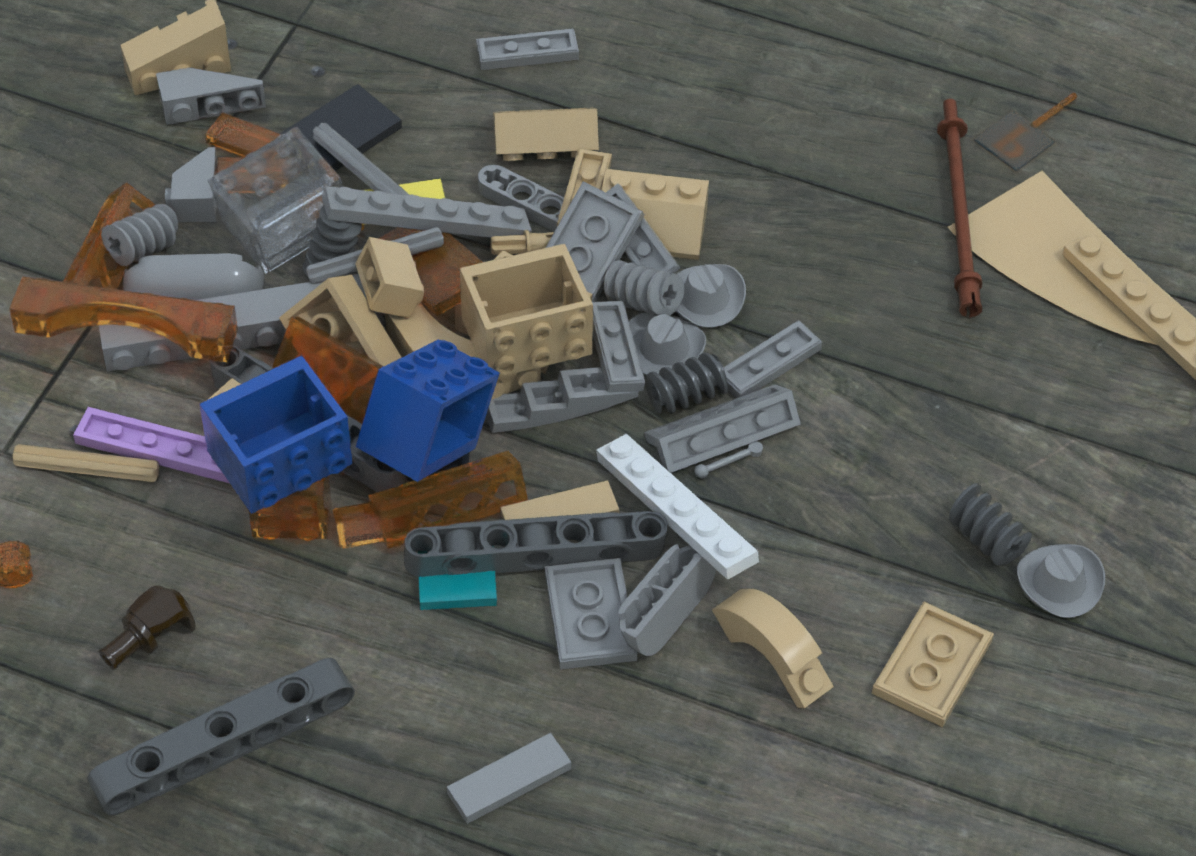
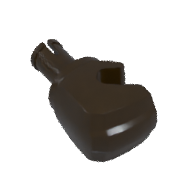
(144, 619)

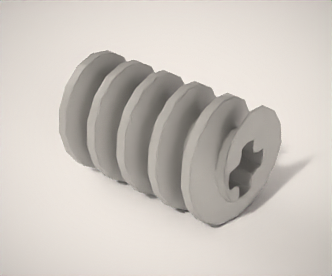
(140, 234)
(643, 288)

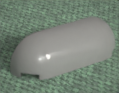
(193, 276)
(664, 599)

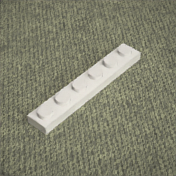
(678, 505)

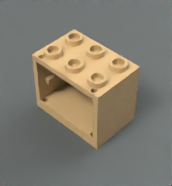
(527, 310)

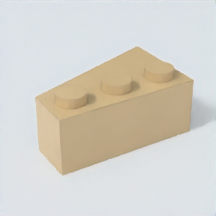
(190, 42)

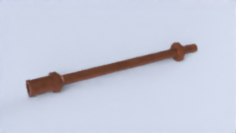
(967, 282)

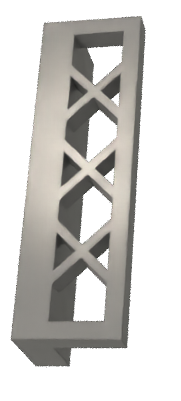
(724, 427)

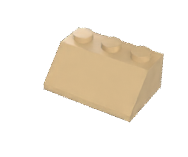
(545, 132)
(671, 207)
(344, 313)

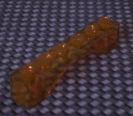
(55, 307)

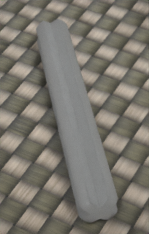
(355, 160)
(345, 264)

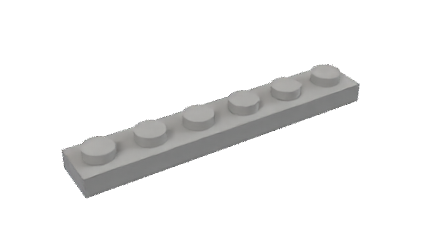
(423, 213)

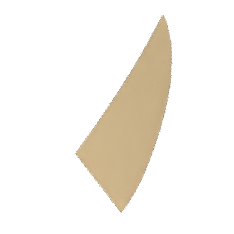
(1025, 240)

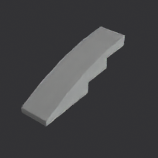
(548, 402)

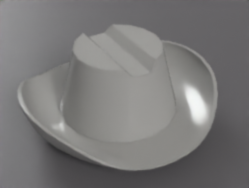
(711, 294)
(665, 340)
(1062, 579)

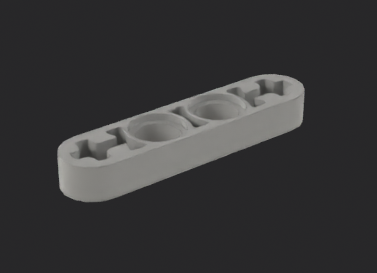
(513, 184)

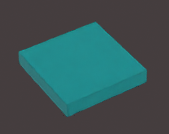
(457, 590)

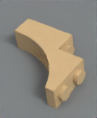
(423, 329)

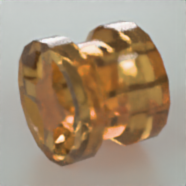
(14, 564)

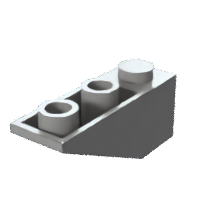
(201, 94)

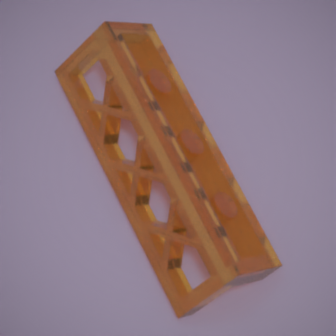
(92, 250)
(449, 485)

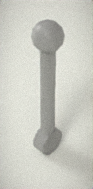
(754, 449)

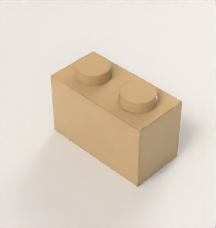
(389, 277)

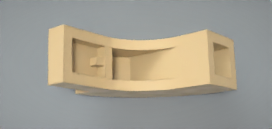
(775, 632)

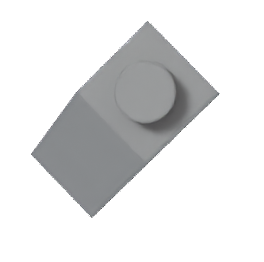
(190, 191)

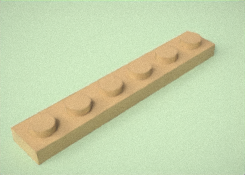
(1135, 298)

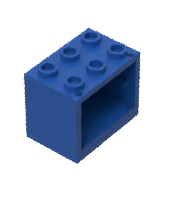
(427, 409)
(276, 434)

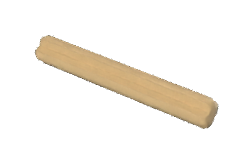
(86, 463)

